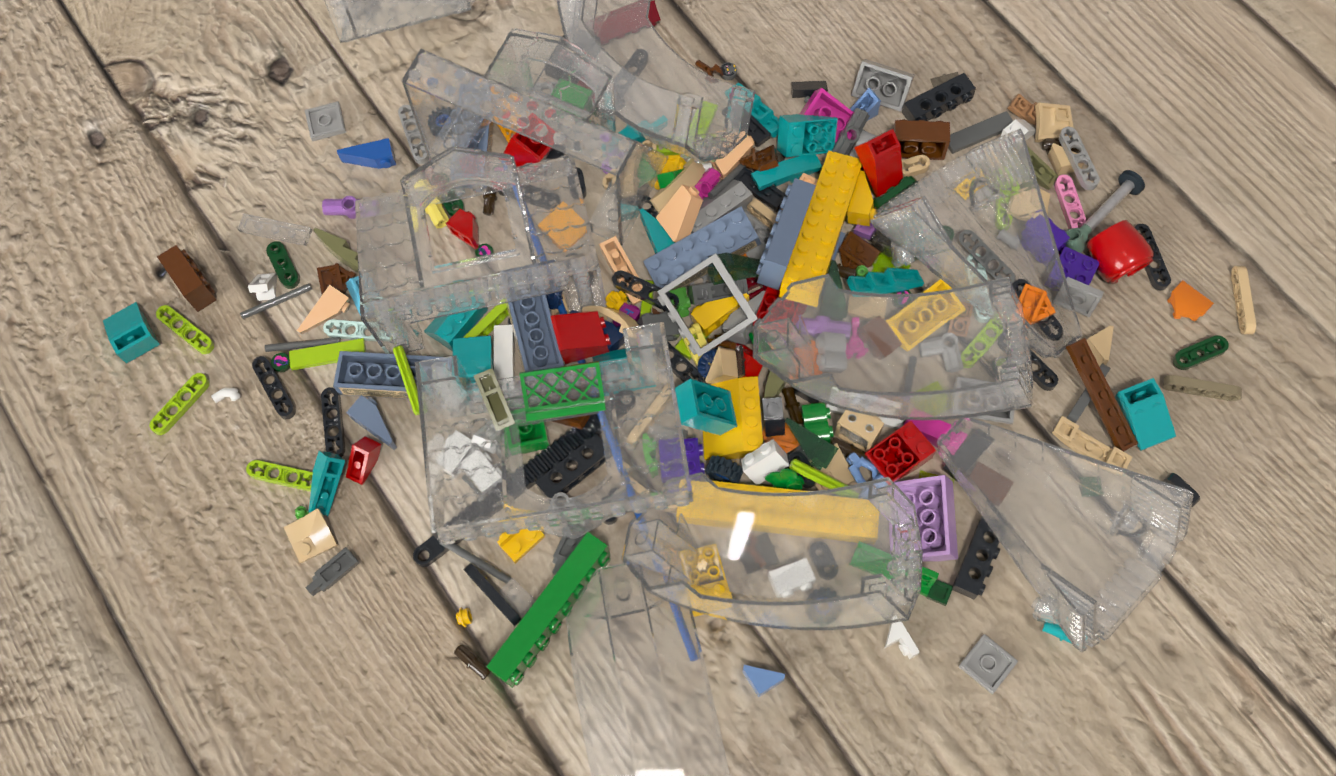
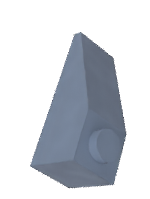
(369, 417)

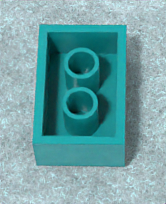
(705, 407)

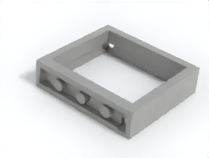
(675, 316)

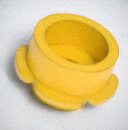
(464, 616)

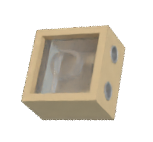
(859, 429)

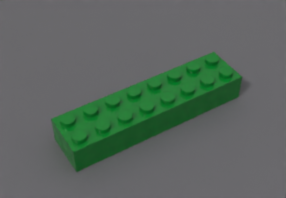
(548, 611)

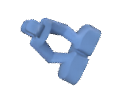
(856, 462)

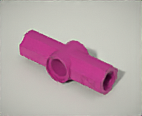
(707, 182)

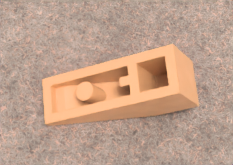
(327, 308)

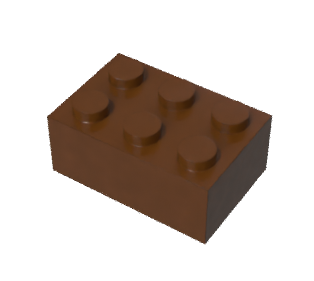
(923, 138)
(187, 277)

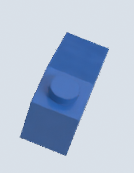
(373, 154)

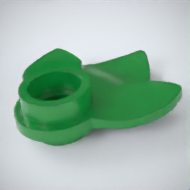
(785, 479)

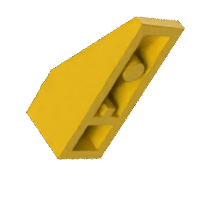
(861, 205)
(714, 313)

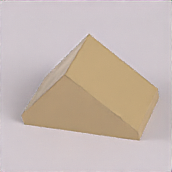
(1060, 161)
(1101, 345)
(723, 366)

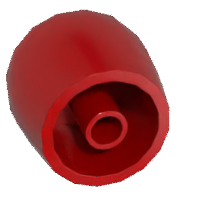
(1120, 251)

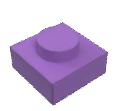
(865, 231)

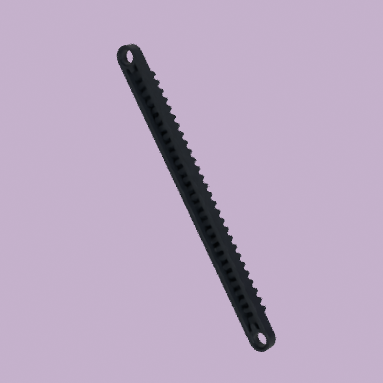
(541, 463)

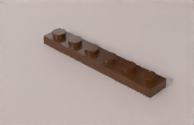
(1101, 395)

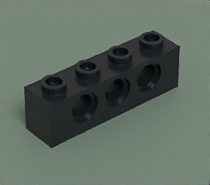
(945, 92)
(572, 478)
(964, 583)

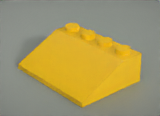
(748, 433)

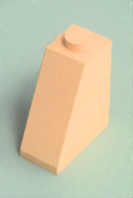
(729, 162)
(681, 212)

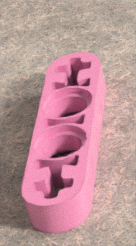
(1069, 207)

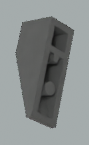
(708, 292)

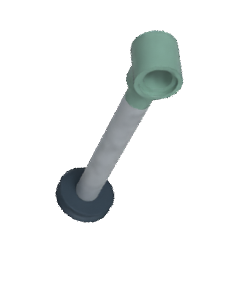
(1130, 183)

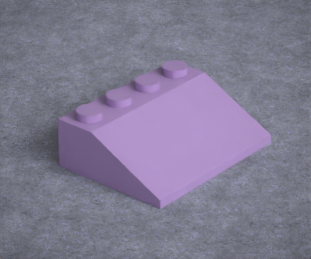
(935, 515)

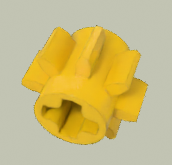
(615, 300)

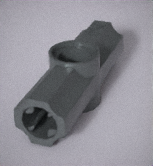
(855, 126)

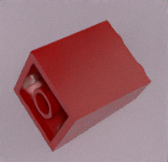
(526, 150)
(580, 335)

